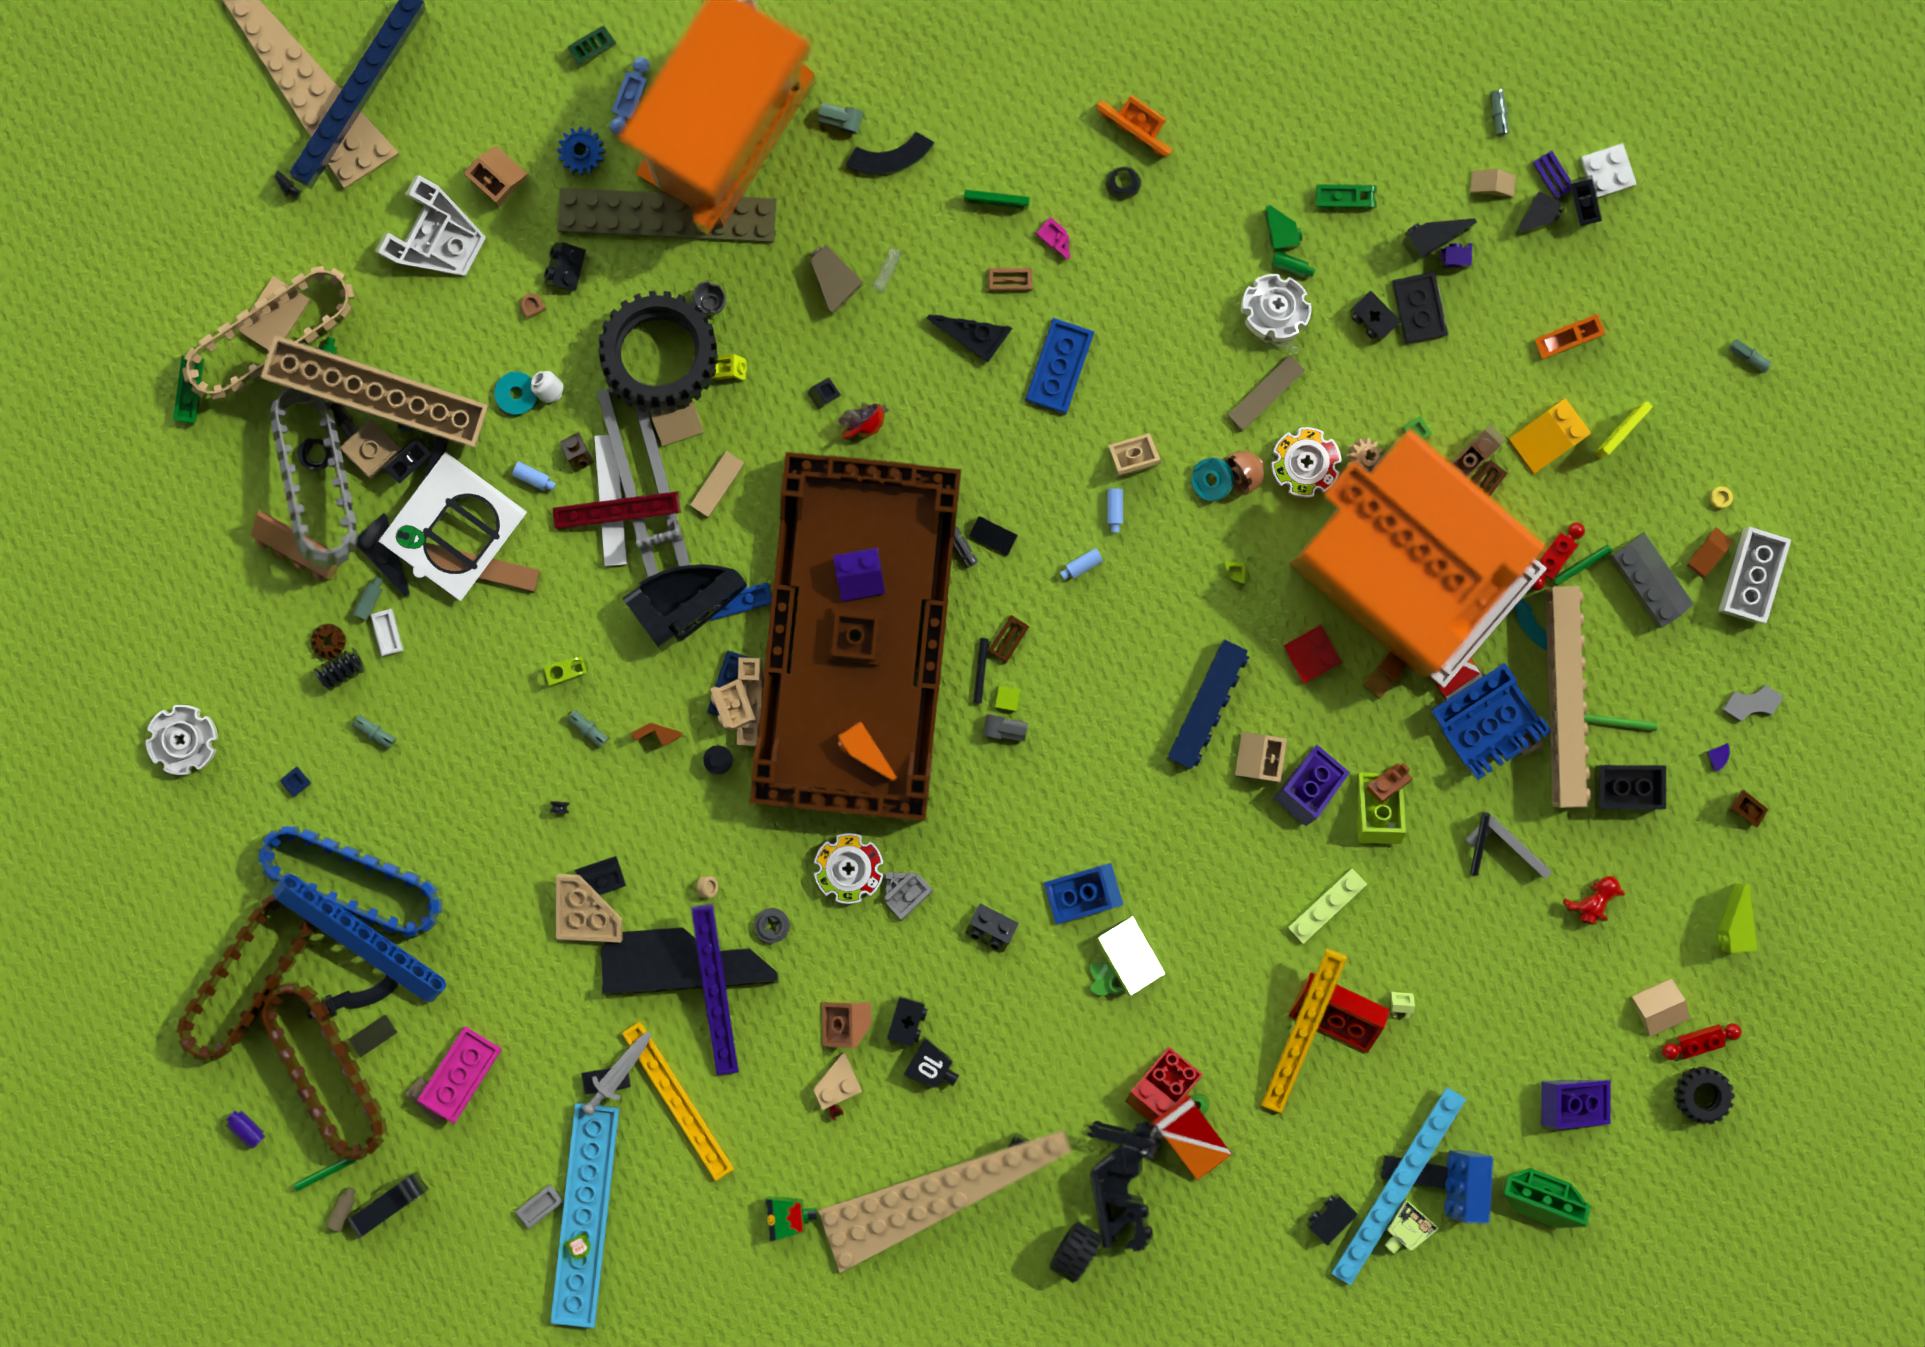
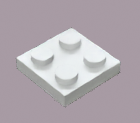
(1609, 170)

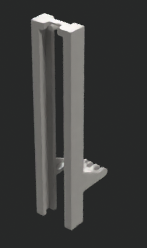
(643, 540)

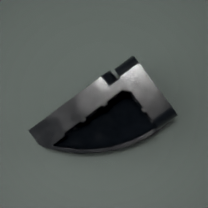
(682, 600)

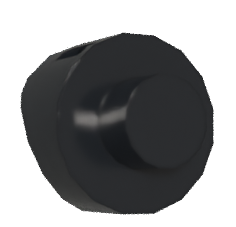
(718, 759)

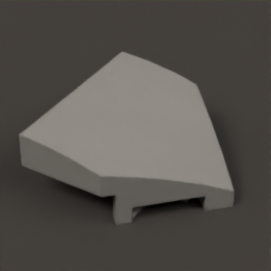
(905, 892)

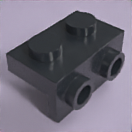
(564, 266)
(991, 928)

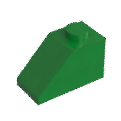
(1282, 230)

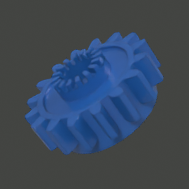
(573, 142)

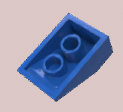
(1083, 893)

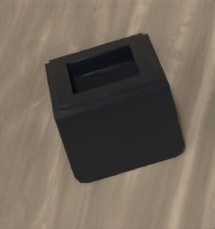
(823, 393)

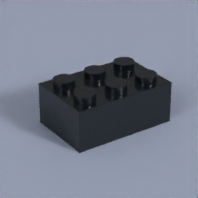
(1630, 786)

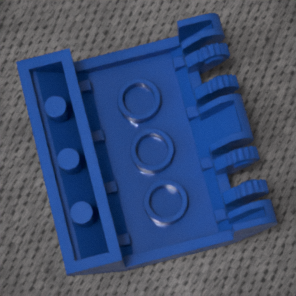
(1489, 721)

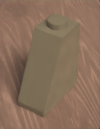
(834, 277)

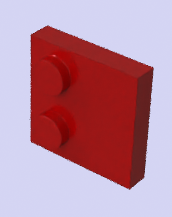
(1312, 654)

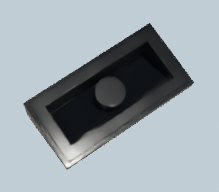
(993, 535)

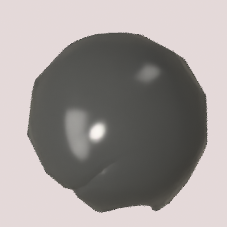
(709, 298)

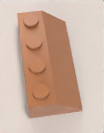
(280, 536)

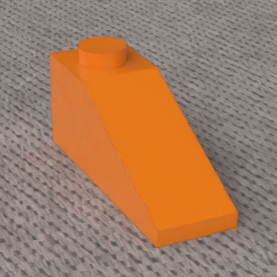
(862, 747)

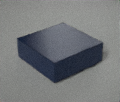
(295, 781)

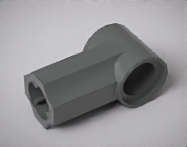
(1001, 728)

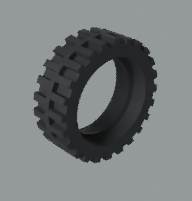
(658, 308)

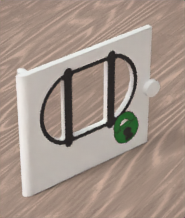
(437, 492)

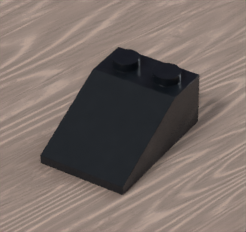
(1431, 236)

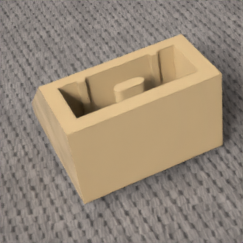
(1260, 756)

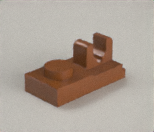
(1389, 782)

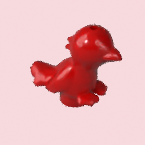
(1594, 906)

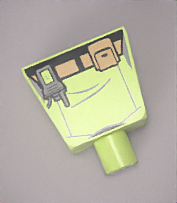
(1408, 1228)

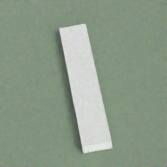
(610, 489)

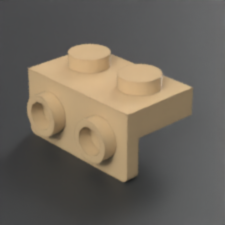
(732, 705)

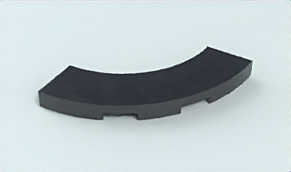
(893, 160)

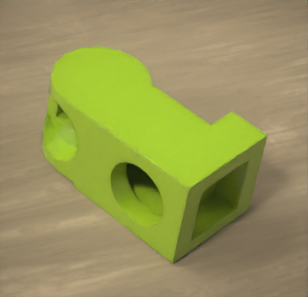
(565, 670)

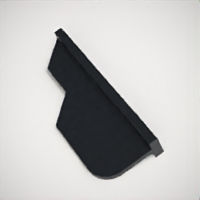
(670, 962)

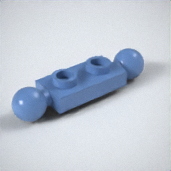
(629, 95)

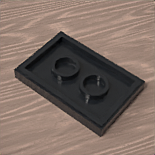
(1419, 308)

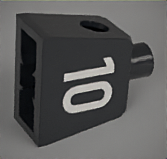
(931, 1066)

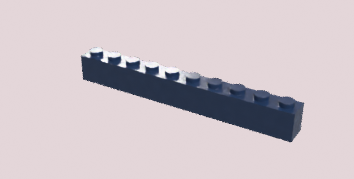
(357, 91)

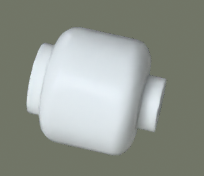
(546, 386)

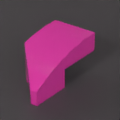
(1055, 237)

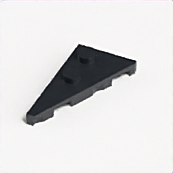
(978, 337)
(381, 556)

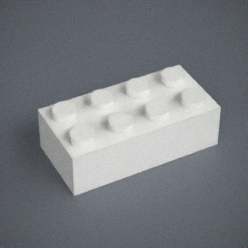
(1754, 575)

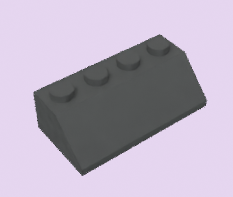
(1651, 581)

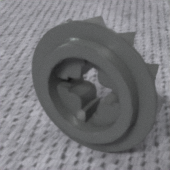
(762, 921)

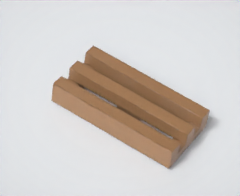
(1010, 279)

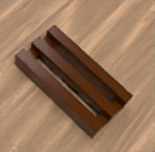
(1496, 469)
(1018, 623)

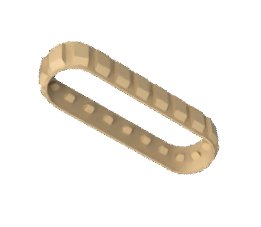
(246, 317)

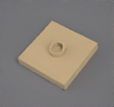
(370, 448)

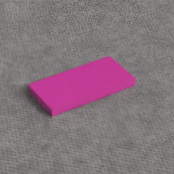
(459, 1075)

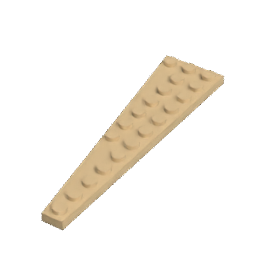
(310, 91)
(889, 1215)

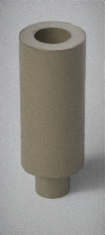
(341, 1210)

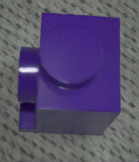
(1456, 256)

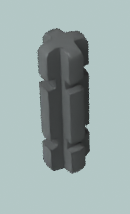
(964, 549)

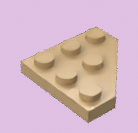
(584, 913)

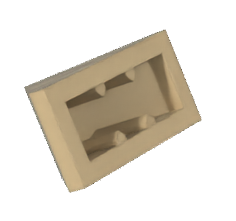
(1493, 182)

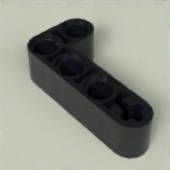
(387, 1204)

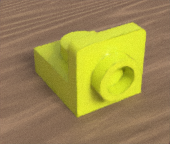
(730, 367)

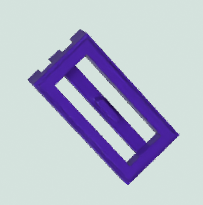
(1560, 170)

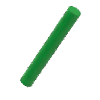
(1582, 565)
(322, 1174)

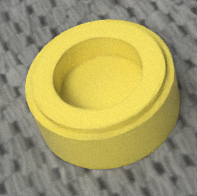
(1721, 497)

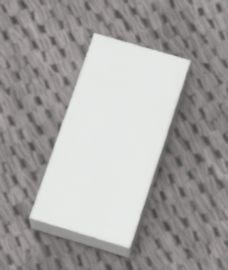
(387, 632)

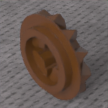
(338, 639)

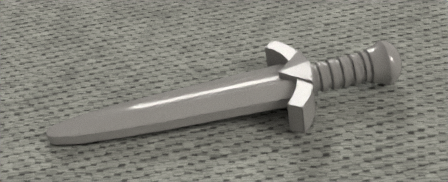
(616, 1074)

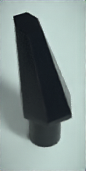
(286, 185)

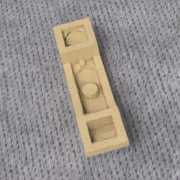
(752, 678)

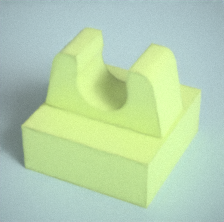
(1402, 1003)

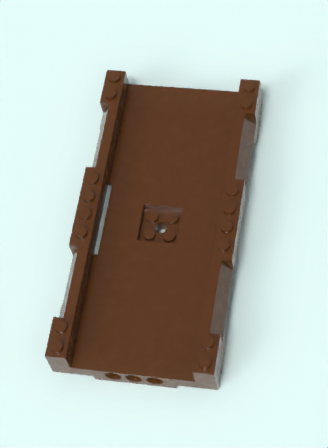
(835, 683)

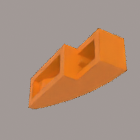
(1570, 336)

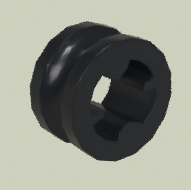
(559, 807)

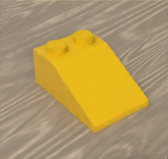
(1549, 436)

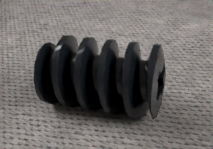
(340, 670)

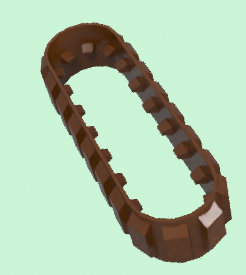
(248, 1017)
(297, 1072)

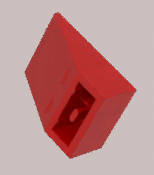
(1163, 1085)

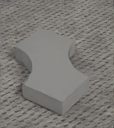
(1741, 705)

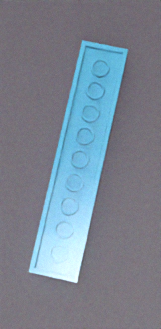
(585, 1211)

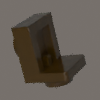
(576, 452)

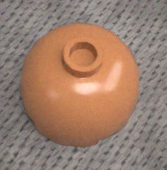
(1247, 471)

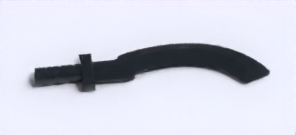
(360, 998)

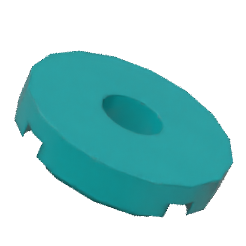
(503, 393)
(1224, 477)

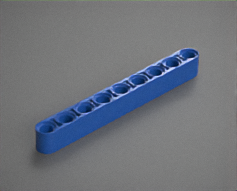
(359, 937)

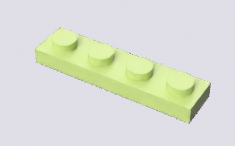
(1327, 905)

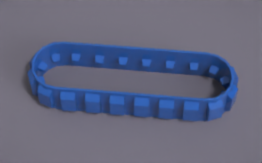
(391, 925)

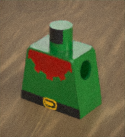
(787, 1216)

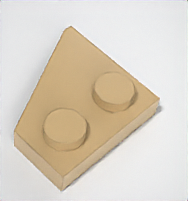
(836, 1084)

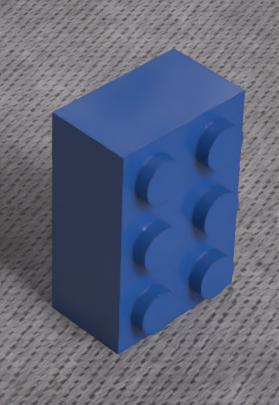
(1468, 1186)

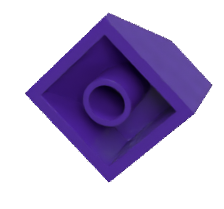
(859, 574)

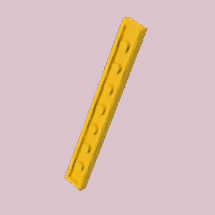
(1303, 1030)
(680, 1104)

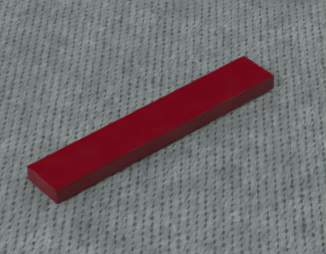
(617, 510)

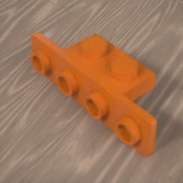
(1140, 121)

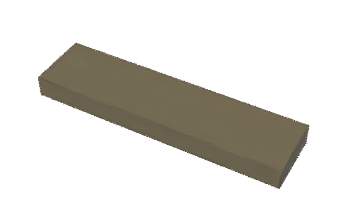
(1266, 392)

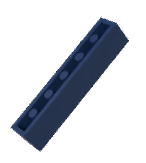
(1207, 704)

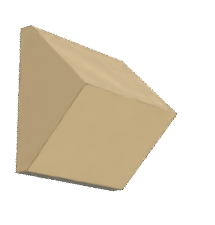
(677, 425)
(1134, 455)
(1661, 1007)

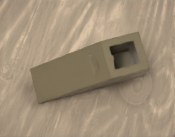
(1478, 450)

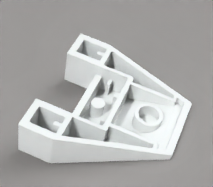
(440, 237)

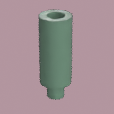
(368, 599)

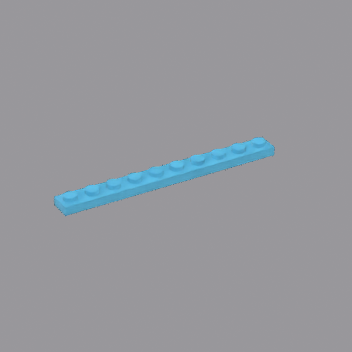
(1398, 1185)

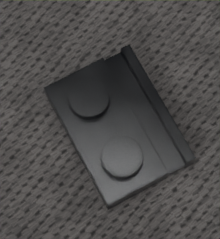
(603, 875)

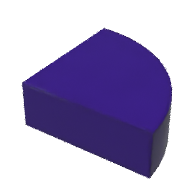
(1719, 756)

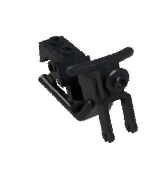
(1111, 1181)

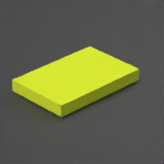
(1623, 430)

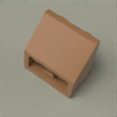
(496, 175)

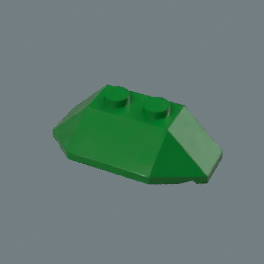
(1546, 1199)

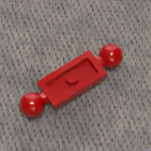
(1559, 554)
(1701, 1041)

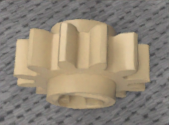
(1363, 449)

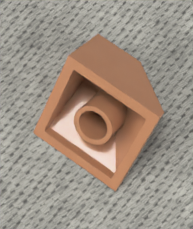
(845, 1023)

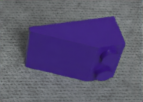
(1311, 785)
(1575, 1103)

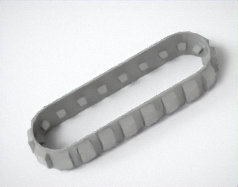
(320, 558)

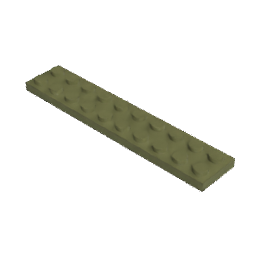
(659, 216)

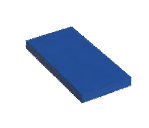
(1059, 366)

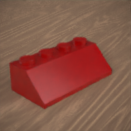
(1347, 1016)

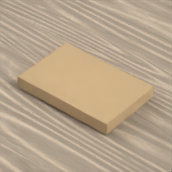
(280, 320)

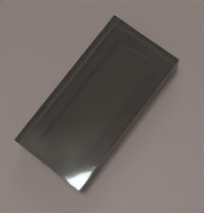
(373, 1035)

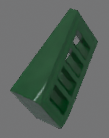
(582, 61)

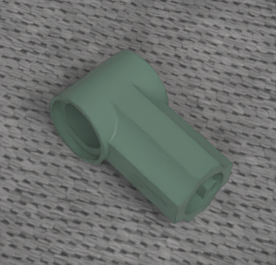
(845, 119)

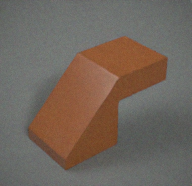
(1709, 553)
(664, 734)

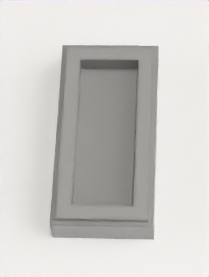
(539, 1206)

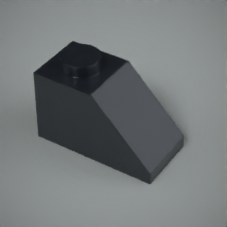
(1540, 213)

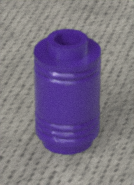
(244, 1129)

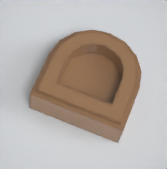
(532, 305)

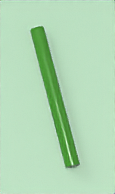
(1620, 722)

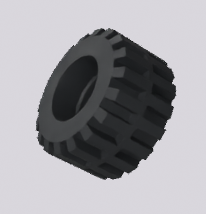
(1721, 1101)
(1075, 1252)

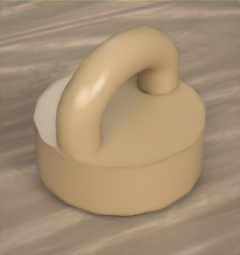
(707, 887)

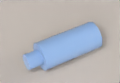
(533, 477)
(1115, 508)
(1082, 564)

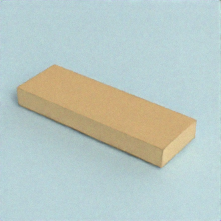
(717, 484)

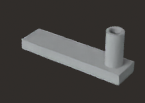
(1508, 837)

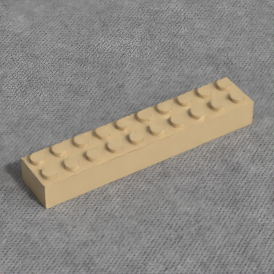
(374, 392)
(1566, 697)

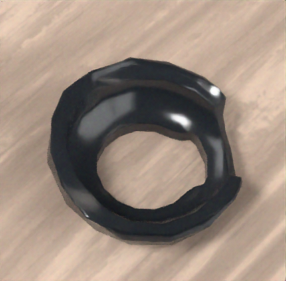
(1123, 193)
(303, 454)

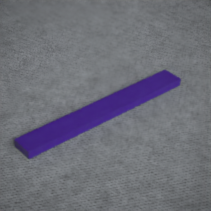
(714, 989)

